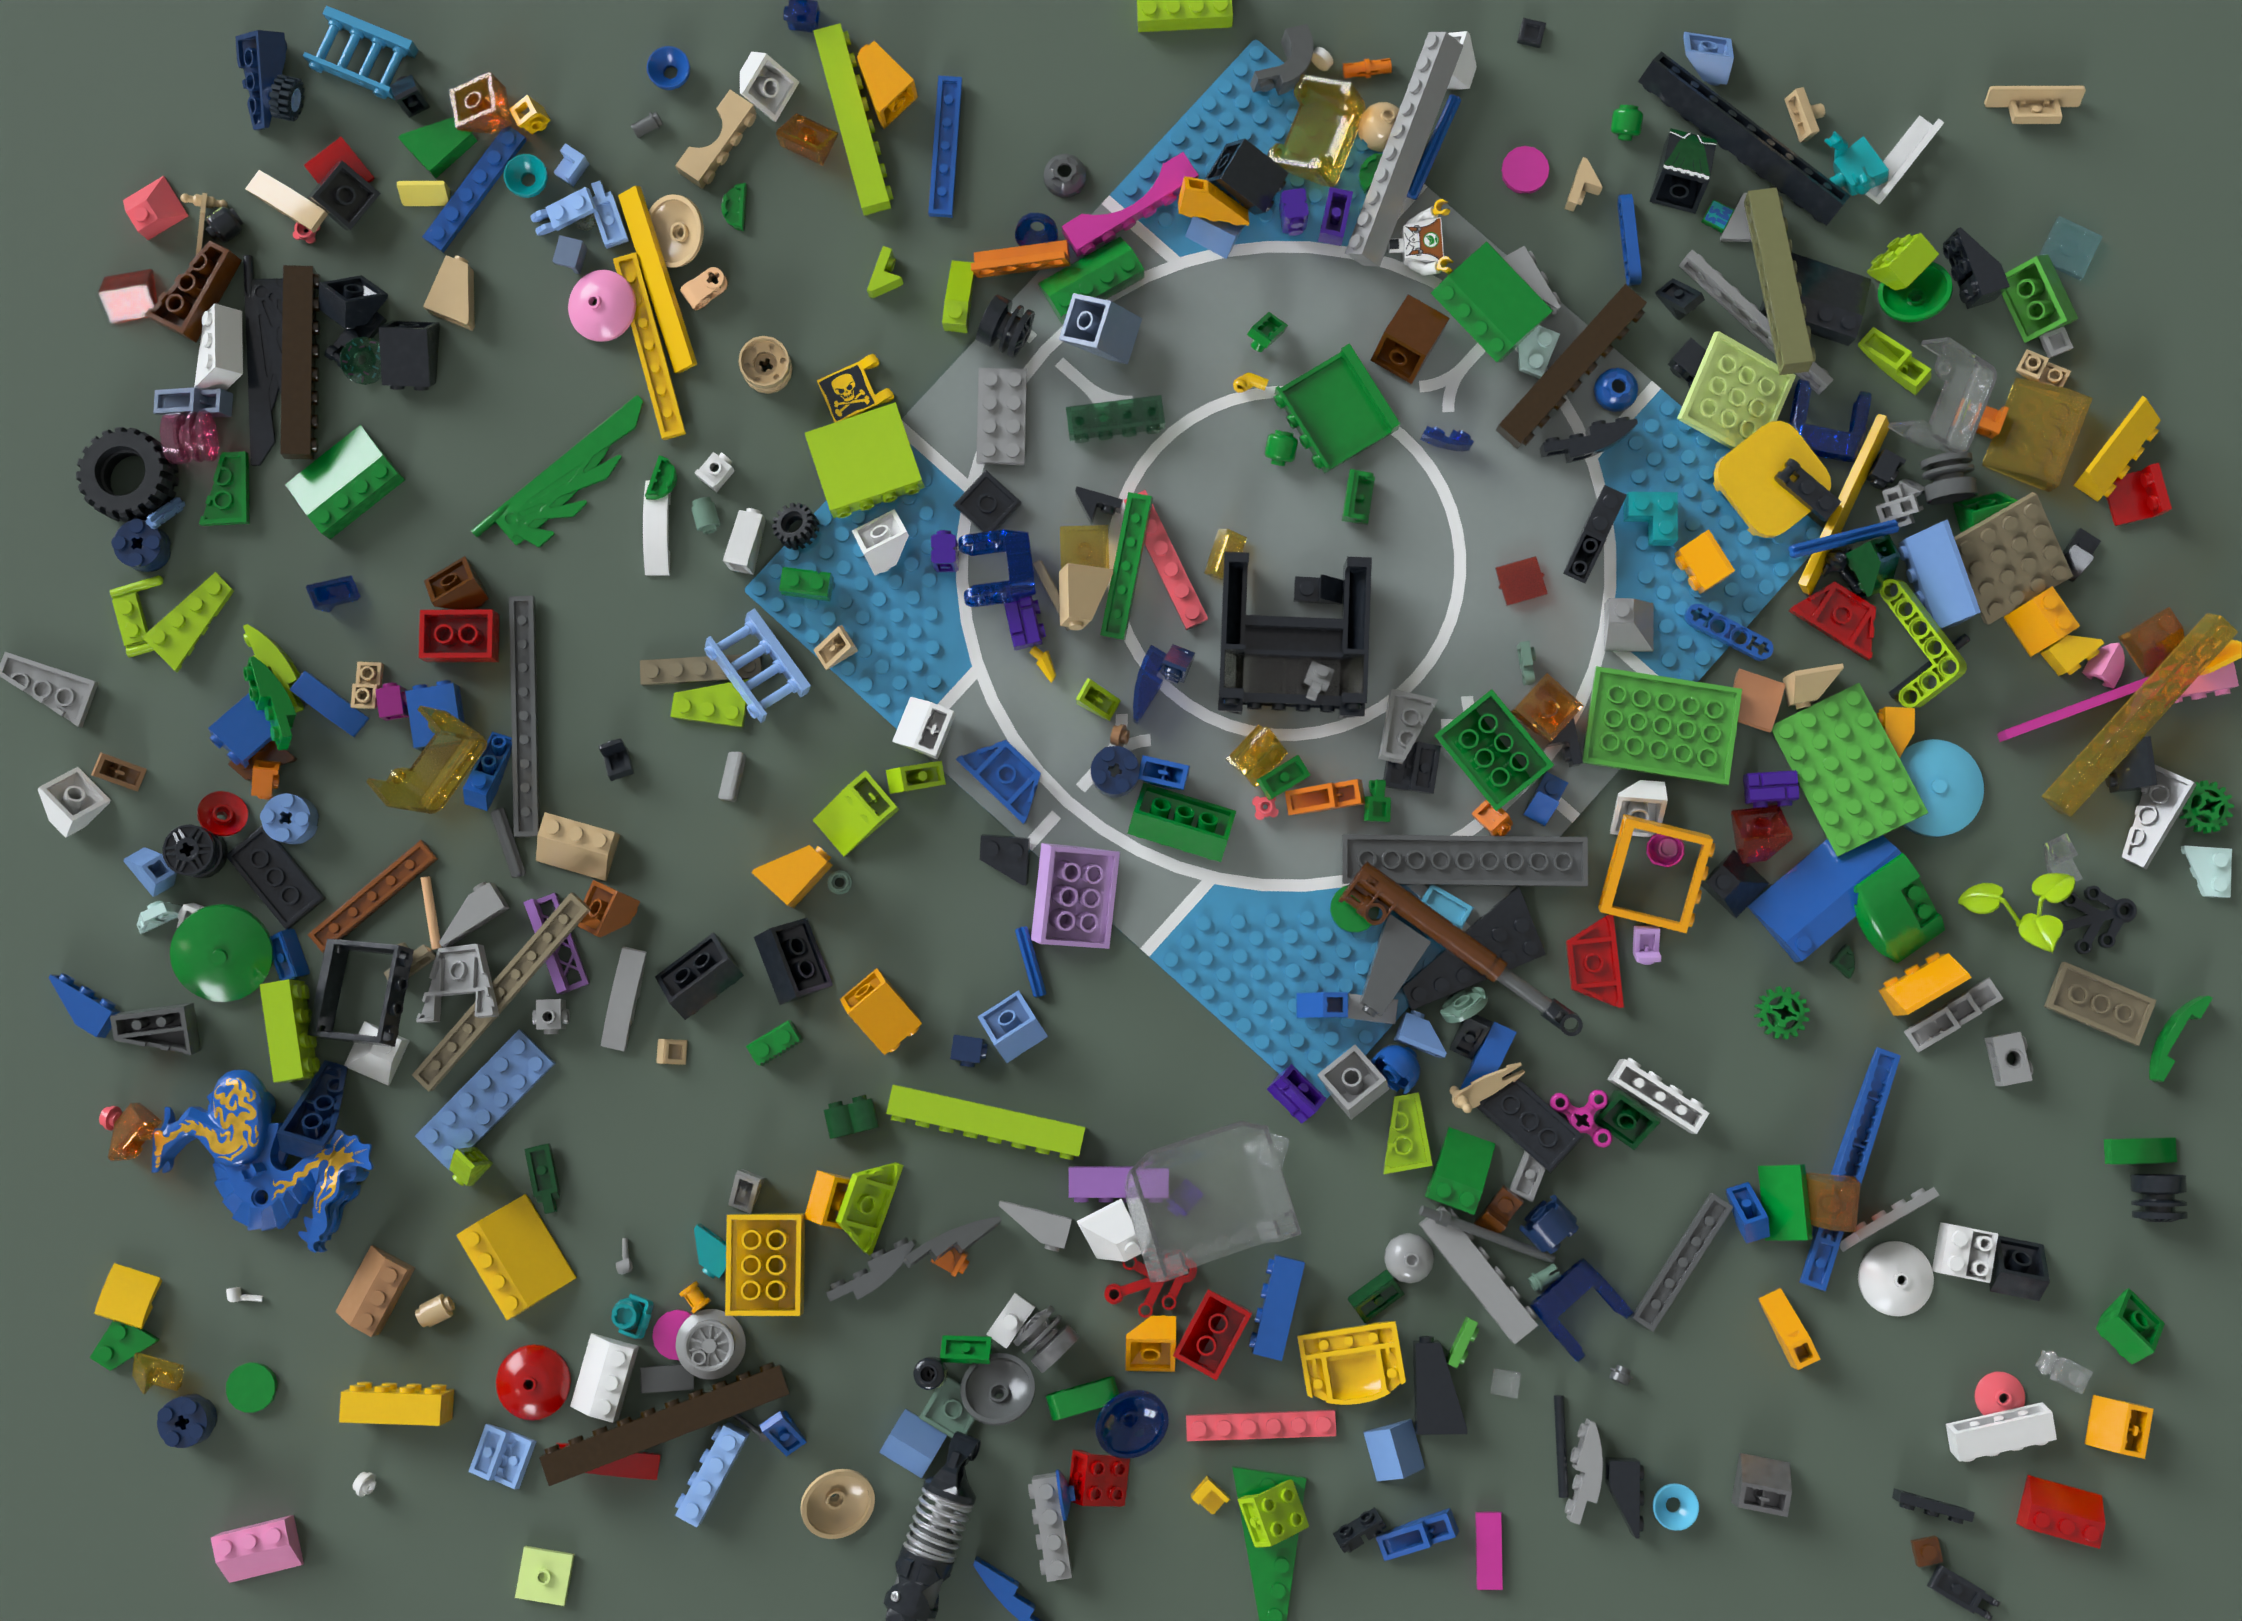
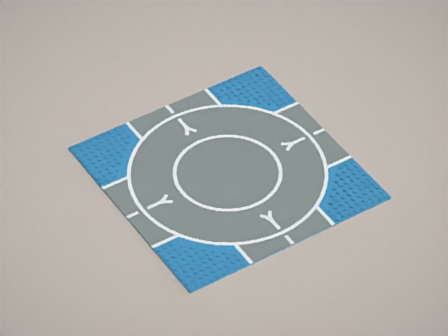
(1438, 526)

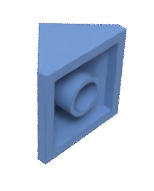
(1214, 235)
(913, 1443)
(1394, 1451)

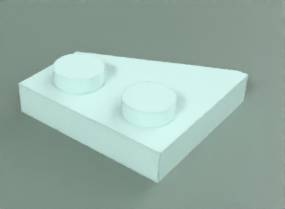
(1536, 351)
(2211, 869)
(156, 915)

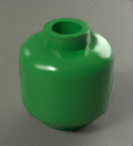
(1627, 122)
(1281, 447)

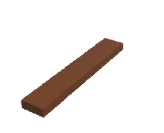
(374, 895)

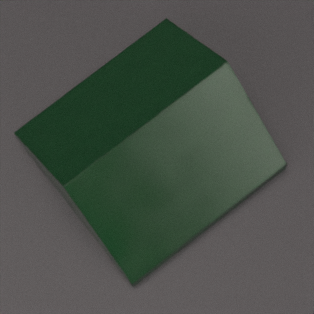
(1626, 1119)

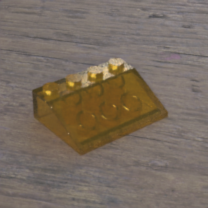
(2037, 433)

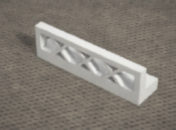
(1904, 155)

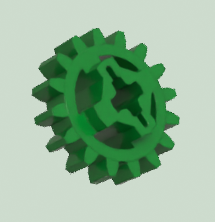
(2211, 815)
(1784, 1003)

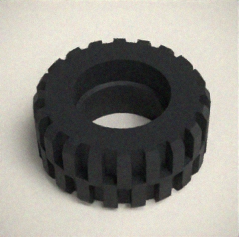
(101, 460)

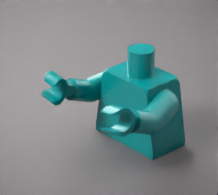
(1857, 166)

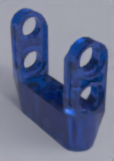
(1825, 441)
(1020, 567)
(1565, 1292)

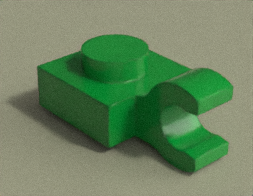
(1377, 806)

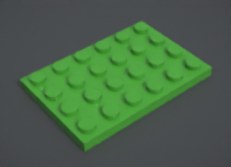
(1661, 725)
(1848, 770)

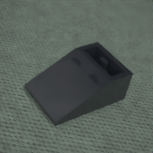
(1974, 269)

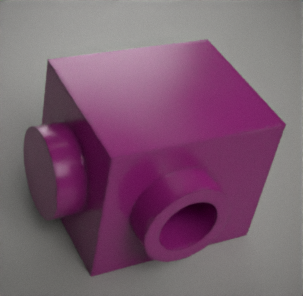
(392, 702)

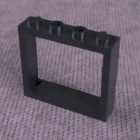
(331, 983)

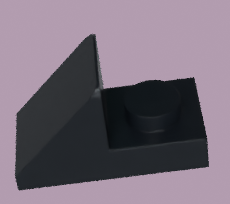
(1679, 298)
(1091, 500)
(2079, 552)
(1318, 590)
(1572, 750)
(1470, 1036)

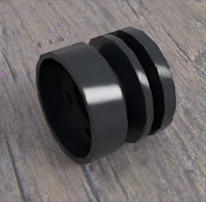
(1011, 328)
(204, 860)
(2159, 1196)

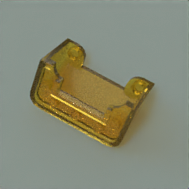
(1321, 130)

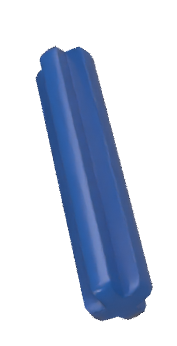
(1030, 962)

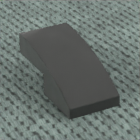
(665, 1378)

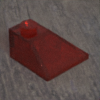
(1760, 832)

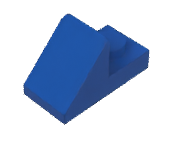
(1545, 798)
(783, 1432)

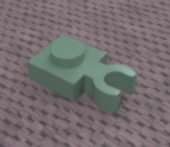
(1526, 657)

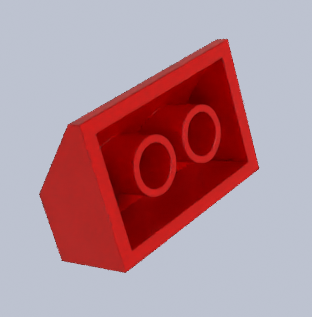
(1212, 1334)
(2062, 1511)

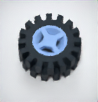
(286, 97)

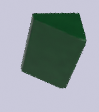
(1375, 1296)

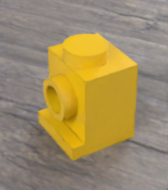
(533, 121)

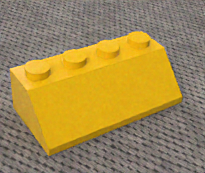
(2119, 450)

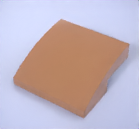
(1759, 699)

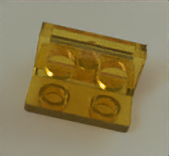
(1257, 754)

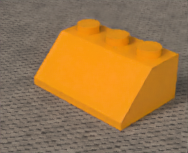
(1923, 983)

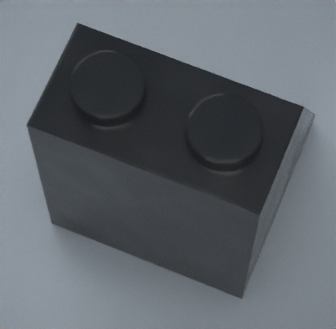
(1247, 176)
(409, 354)

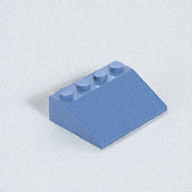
(1939, 575)

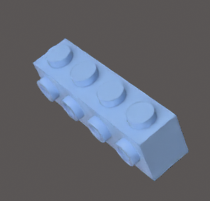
(712, 1473)

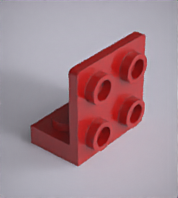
(2139, 496)
(1099, 1479)

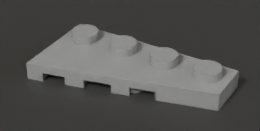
(55, 688)

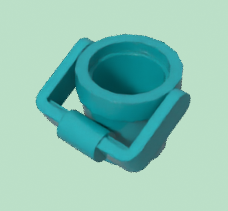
(630, 1314)

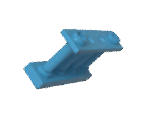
(360, 29)

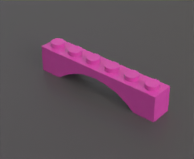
(1090, 230)

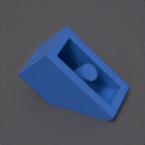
(1748, 1212)

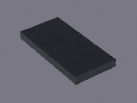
(275, 878)
(1531, 1123)

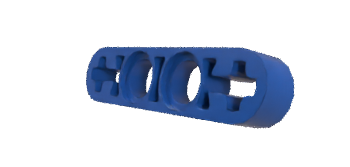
(1629, 239)
(1730, 628)

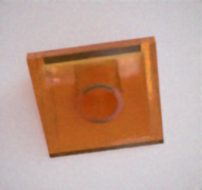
(807, 138)

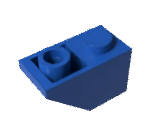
(1322, 1005)

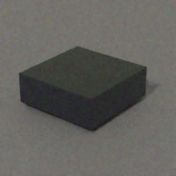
(1531, 32)

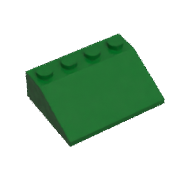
(1492, 302)
(344, 482)
(1494, 750)

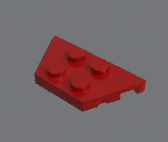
(1841, 617)
(1595, 962)

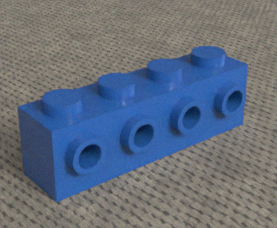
(1278, 1307)

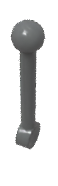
(762, 1437)

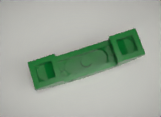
(2160, 1063)

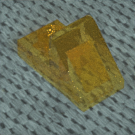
(156, 1371)

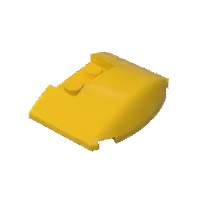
(1352, 1363)

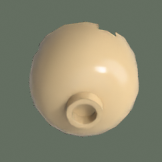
(1377, 125)

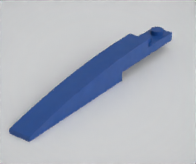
(1852, 1158)

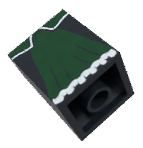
(1683, 171)

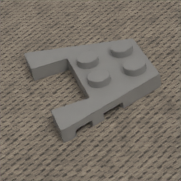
(459, 972)

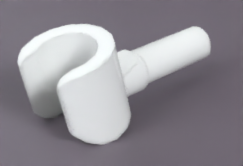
(234, 1295)

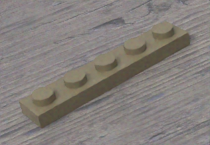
(692, 670)

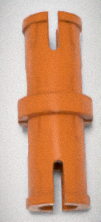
(1367, 68)

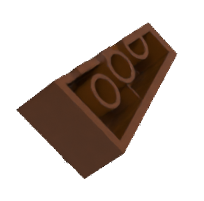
(195, 291)

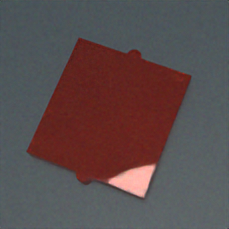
(1521, 581)

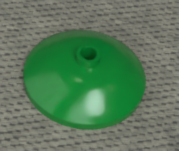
(1931, 289)

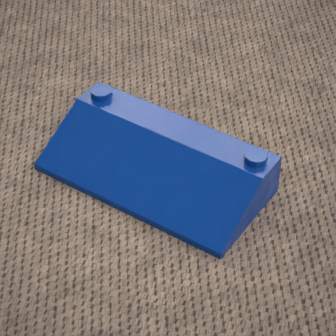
(1818, 895)

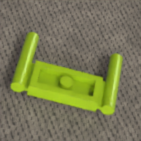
(131, 615)

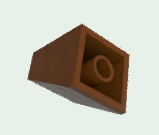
(1409, 339)

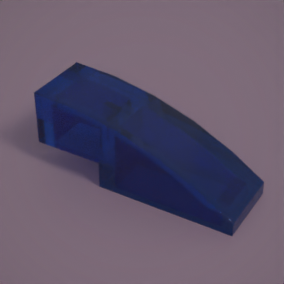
(1147, 682)

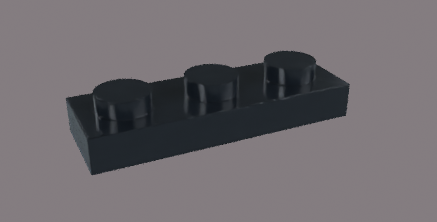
(1932, 1507)

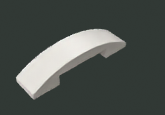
(656, 535)

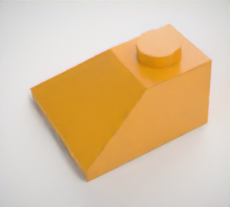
(1152, 1345)

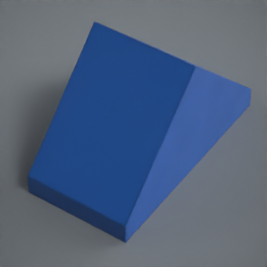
(1163, 773)

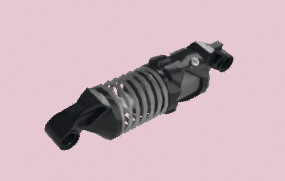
(928, 1553)

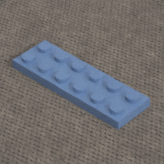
(485, 1098)

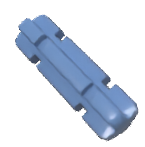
(165, 513)

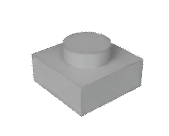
(2056, 342)

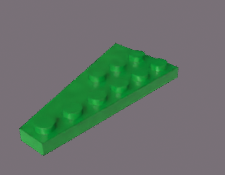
(1272, 1565)

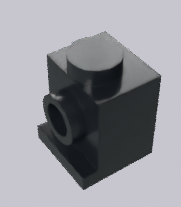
(1884, 469)

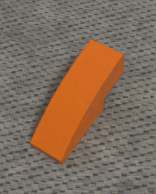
(1325, 797)

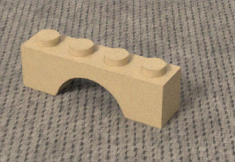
(701, 163)

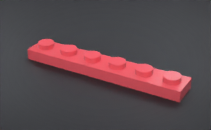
(1172, 572)
(1260, 1425)

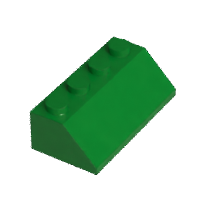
(1095, 275)
(1181, 822)

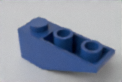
(488, 772)
(84, 1008)

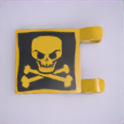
(850, 391)

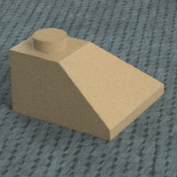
(1808, 685)

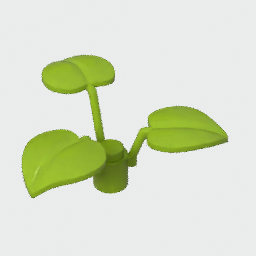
(2036, 929)

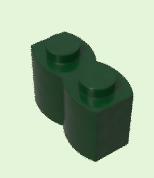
(851, 1118)

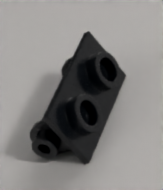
(1367, 1523)

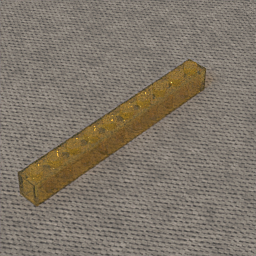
(2139, 714)

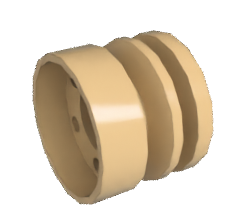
(760, 352)

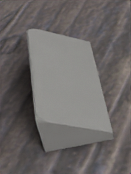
(732, 776)

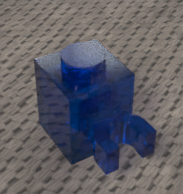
(802, 15)

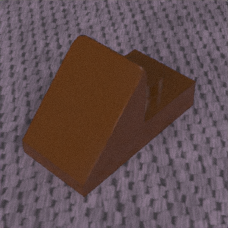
(1499, 1210)

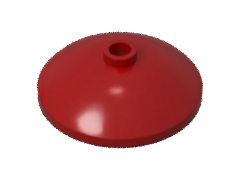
(549, 1378)

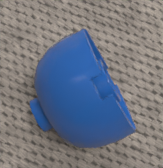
(1398, 1067)

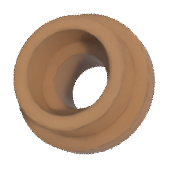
(1119, 735)

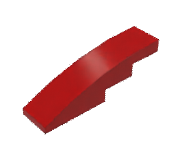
(637, 1466)

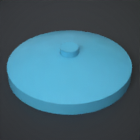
(1947, 785)

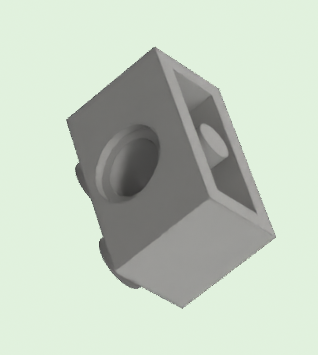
(1998, 1049)

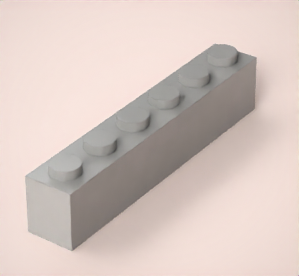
(1481, 1278)

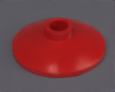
(222, 804)

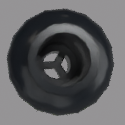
(224, 224)
(922, 1370)

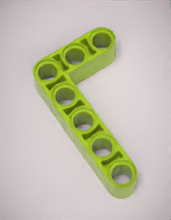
(1926, 643)

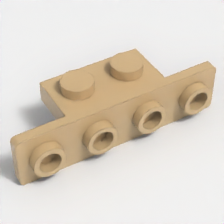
(2035, 103)

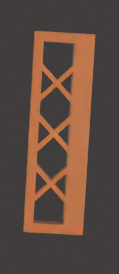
(1021, 259)

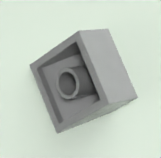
(1353, 1082)

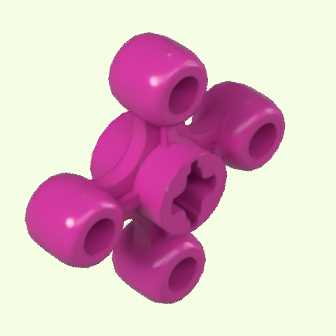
(1589, 1111)

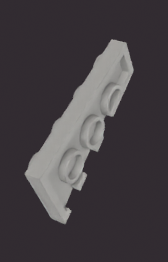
(2156, 816)
(1883, 1220)

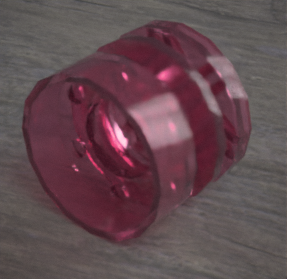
(189, 437)

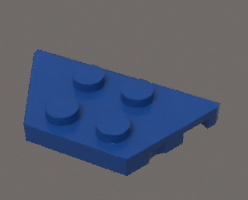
(1005, 776)

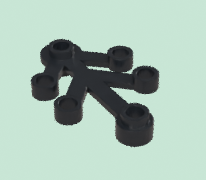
(2096, 918)

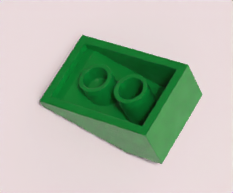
(1460, 1171)

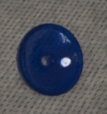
(1132, 1434)

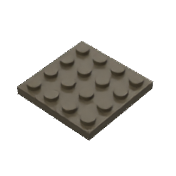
(2012, 557)

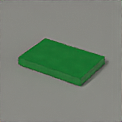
(1785, 1201)

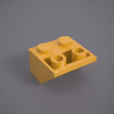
(2119, 1426)

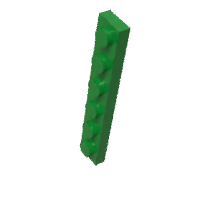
(1126, 566)

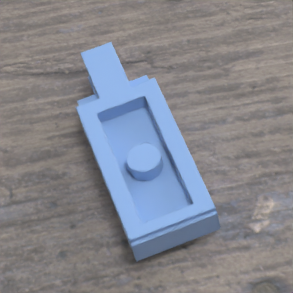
(608, 217)

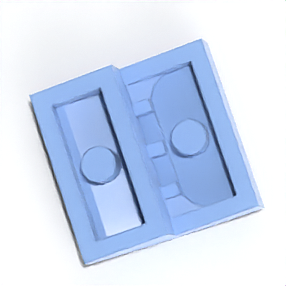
(502, 1456)

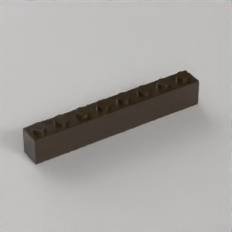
(298, 362)
(1571, 366)

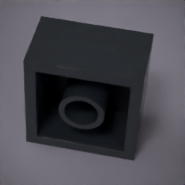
(344, 195)

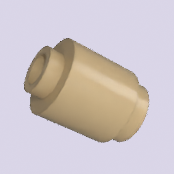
(435, 1311)

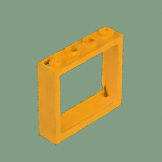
(1617, 861)

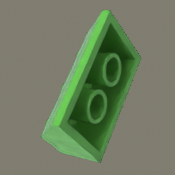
(2037, 298)

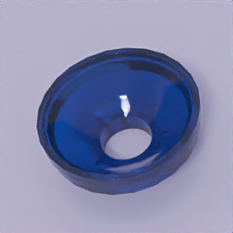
(1027, 236)

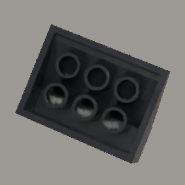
(1832, 299)

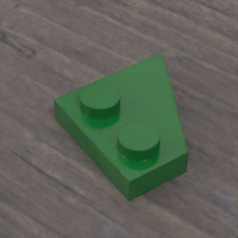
(121, 1344)

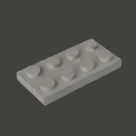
(1001, 416)

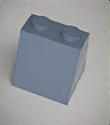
(1100, 328)

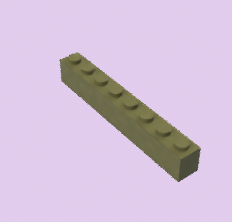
(1778, 281)

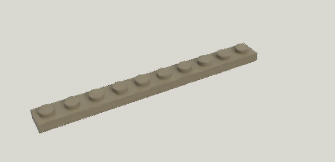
(505, 987)

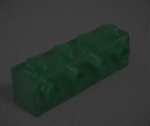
(1115, 418)

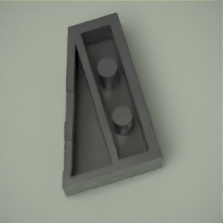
(159, 1027)

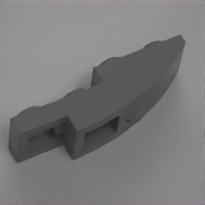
(882, 1267)

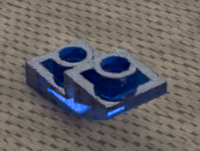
(1456, 441)

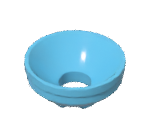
(1684, 1516)

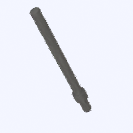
(1445, 1219)

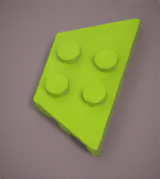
(867, 1204)

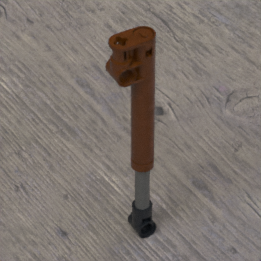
(1378, 890)

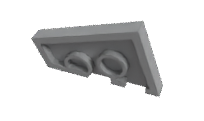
(1403, 722)

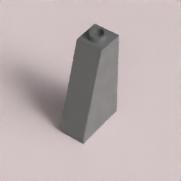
(1393, 961)

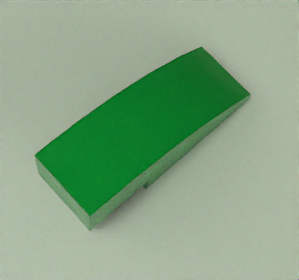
(2140, 1150)

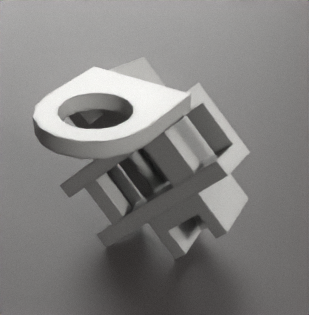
(1906, 492)

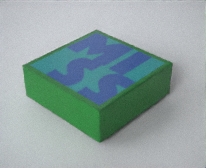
(1717, 216)

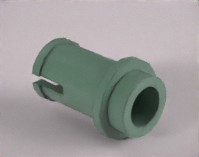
(1542, 1278)

